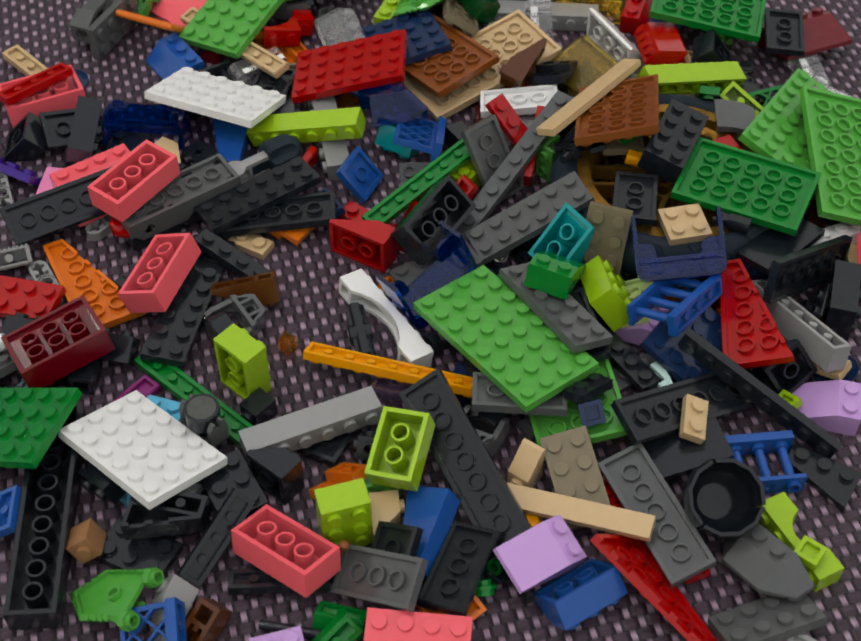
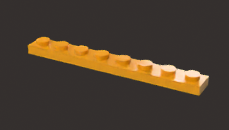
(381, 366)

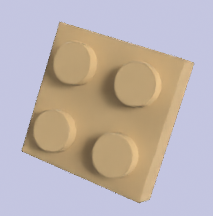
(684, 224)

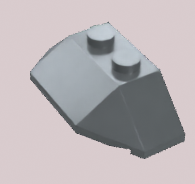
(767, 564)

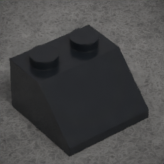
(710, 48)
(25, 140)
(277, 472)

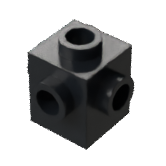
(361, 444)

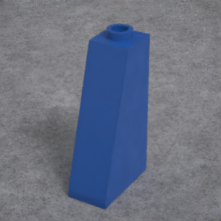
(231, 140)
(433, 512)

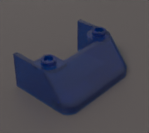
(392, 104)
(145, 118)
(709, 262)
(452, 263)

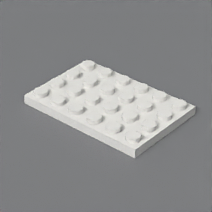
(216, 97)
(143, 449)

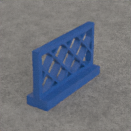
(422, 136)
(173, 621)

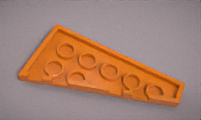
(83, 279)

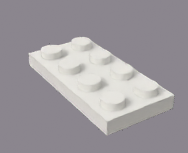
(522, 99)

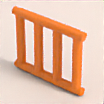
(150, 21)

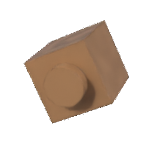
(86, 541)

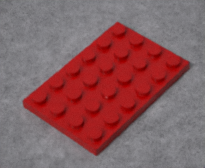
(350, 66)

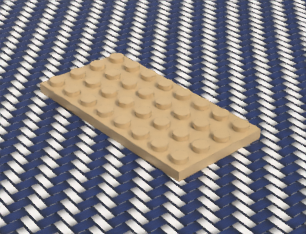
(503, 38)

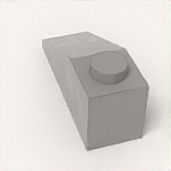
(172, 587)

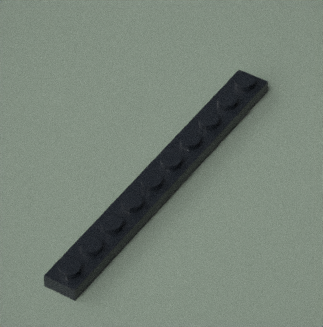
(622, 356)

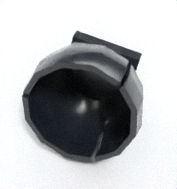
(723, 498)

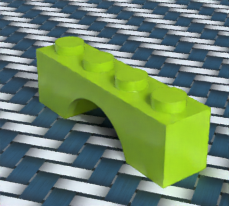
(779, 520)

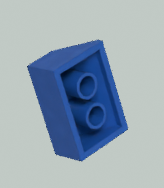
(172, 55)
(580, 593)

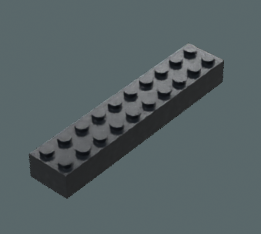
(43, 527)

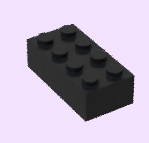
(672, 146)
(420, 228)

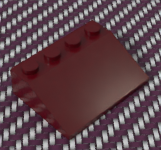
(820, 33)
(58, 343)

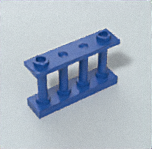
(682, 313)
(769, 443)

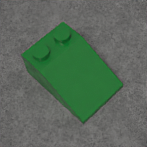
(553, 274)

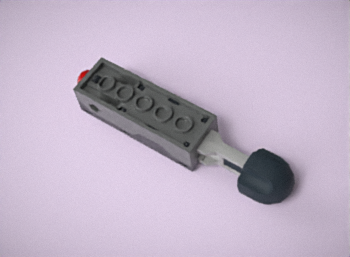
(174, 204)

